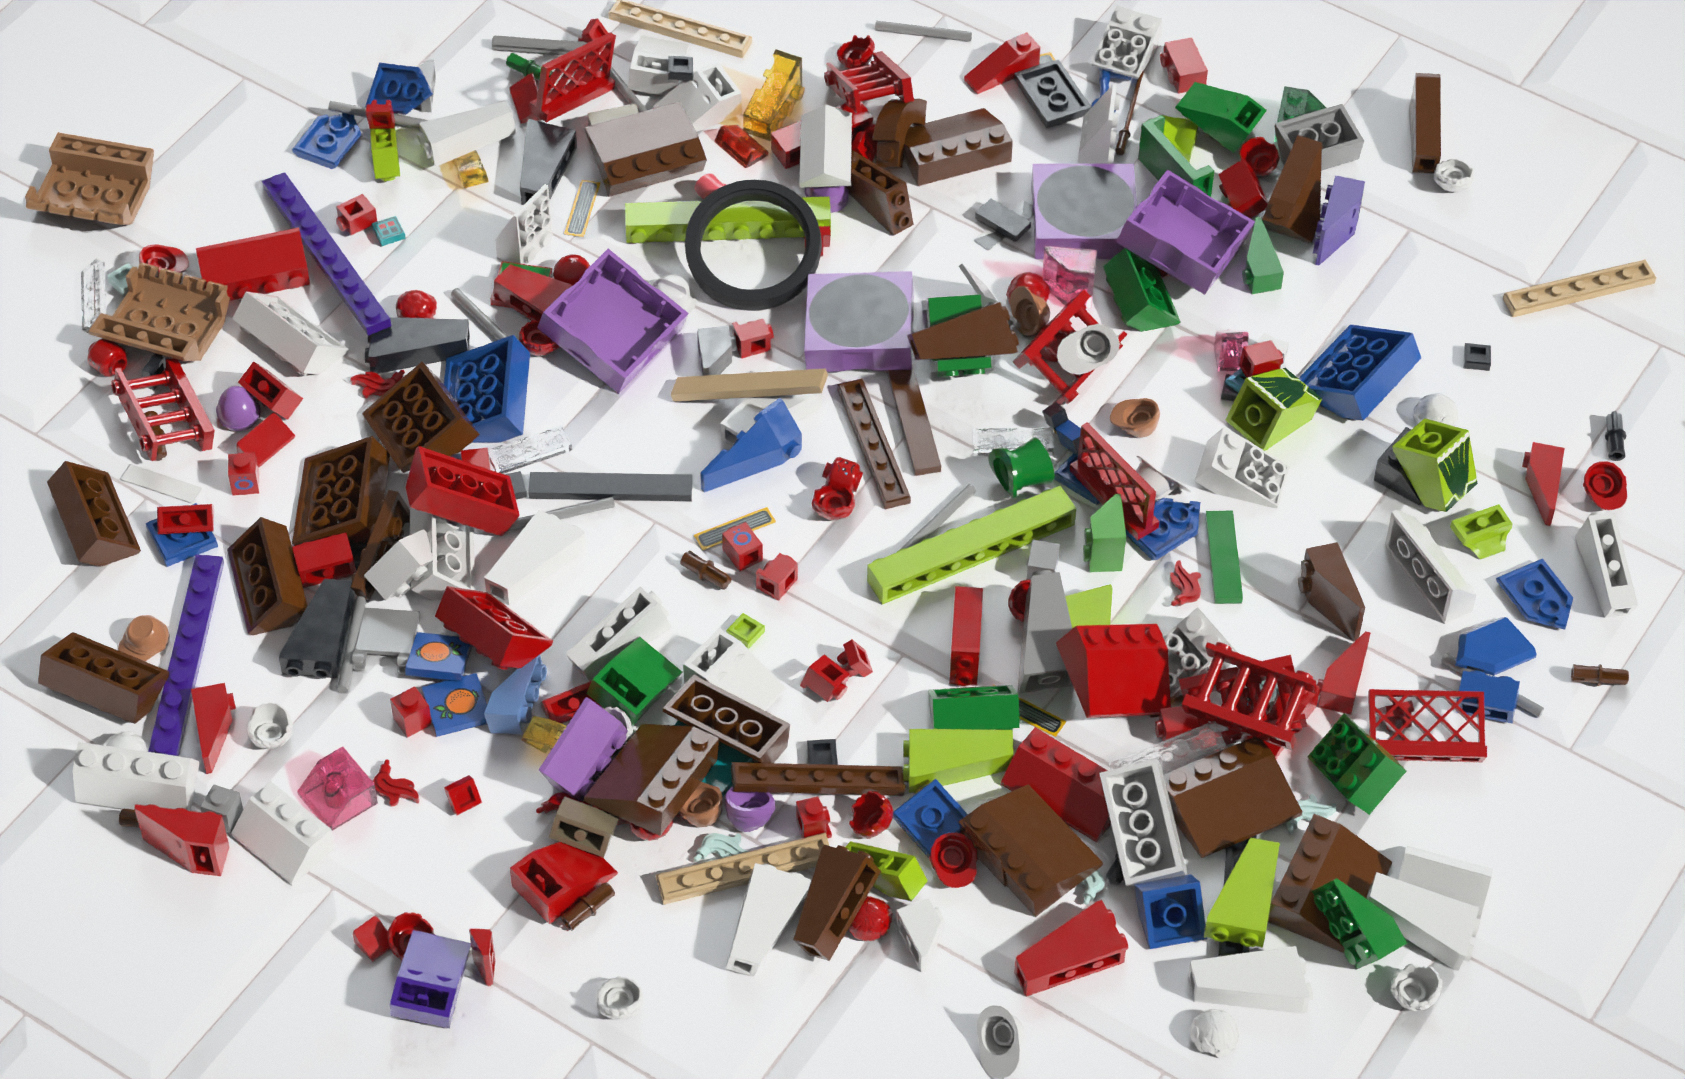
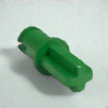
(524, 66)

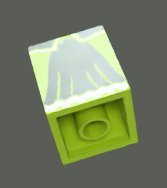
(1272, 407)
(1438, 463)

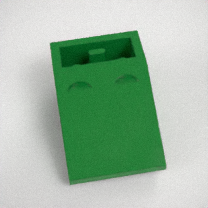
(1221, 113)
(634, 680)
(1356, 764)
(1358, 924)

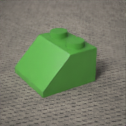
(1106, 538)

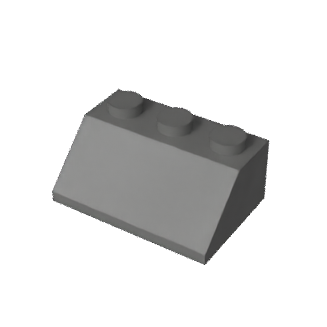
(1331, 126)

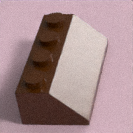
(92, 514)
(267, 577)
(102, 677)
(730, 719)

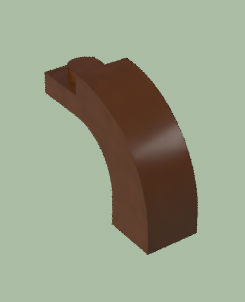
(892, 129)

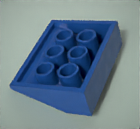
(1361, 369)
(491, 387)

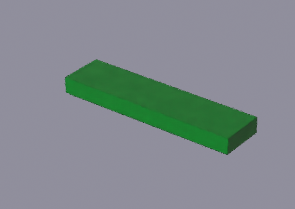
(1224, 557)

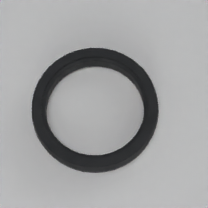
(752, 191)

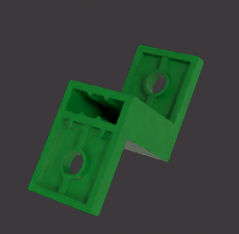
(946, 308)

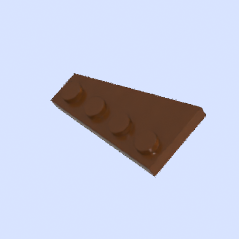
(383, 534)

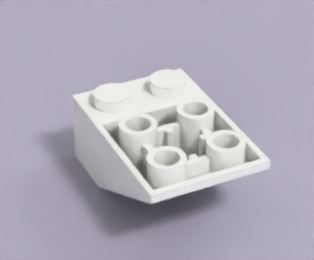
(1128, 42)
(650, 65)
(708, 98)
(1097, 130)
(527, 230)
(1241, 470)
(1187, 648)
(734, 669)

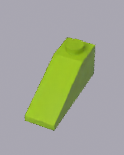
(385, 154)
(900, 872)

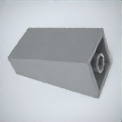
(1044, 624)

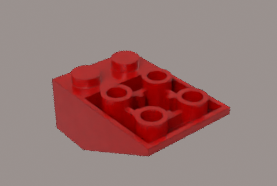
(187, 837)
(557, 877)

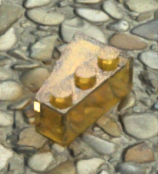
(777, 96)

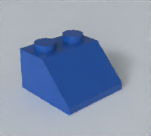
(1171, 911)

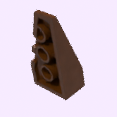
(1296, 199)

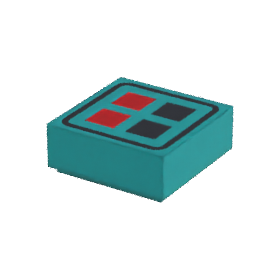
(388, 231)

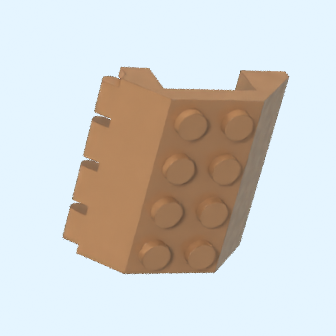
(94, 179)
(165, 314)

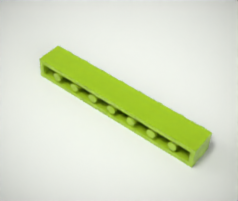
(741, 221)
(971, 544)

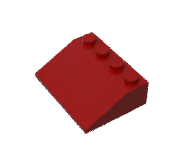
(1117, 669)

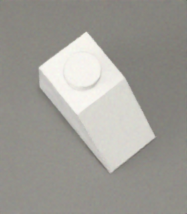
(920, 930)

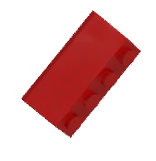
(256, 263)
(461, 492)
(491, 627)
(1062, 780)

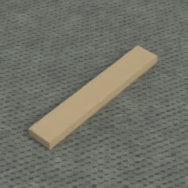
(680, 28)
(1579, 288)
(749, 385)
(736, 869)

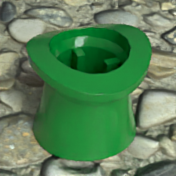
(1022, 467)

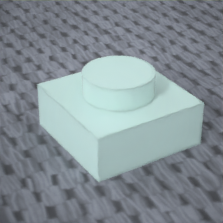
(118, 279)

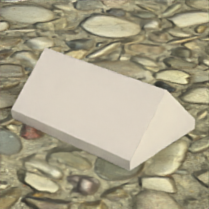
(1447, 876)

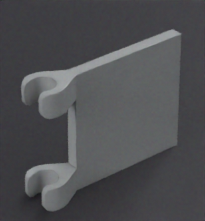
(981, 288)
(386, 634)

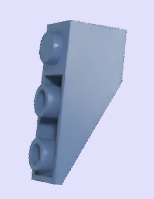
(513, 700)

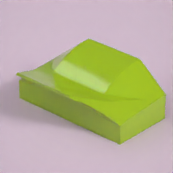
(1181, 134)
(1483, 531)

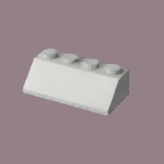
(288, 333)
(451, 552)
(1429, 567)
(132, 777)
(1143, 822)

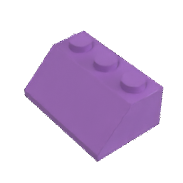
(583, 750)

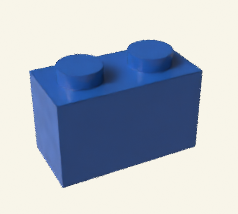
(1499, 695)

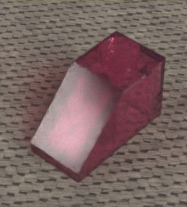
(1228, 348)

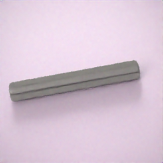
(534, 45)

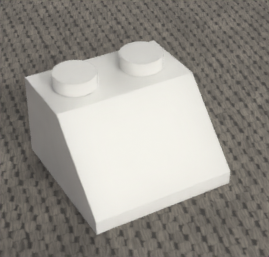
(401, 565)

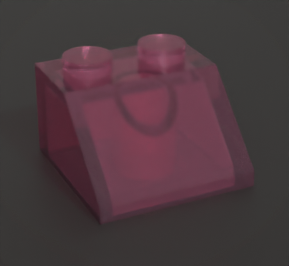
(1069, 272)
(337, 789)

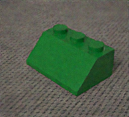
(1140, 292)
(974, 708)

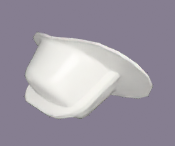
(676, 289)
(1088, 349)
(1157, 480)
(999, 1041)

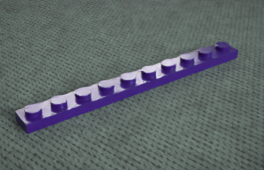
(327, 254)
(186, 655)

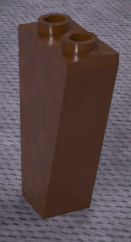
(1425, 122)
(880, 194)
(968, 335)
(833, 899)

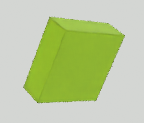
(746, 630)

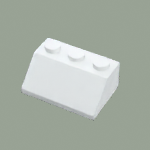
(283, 833)

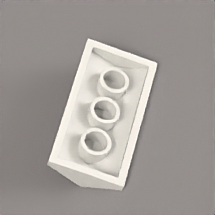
(825, 147)

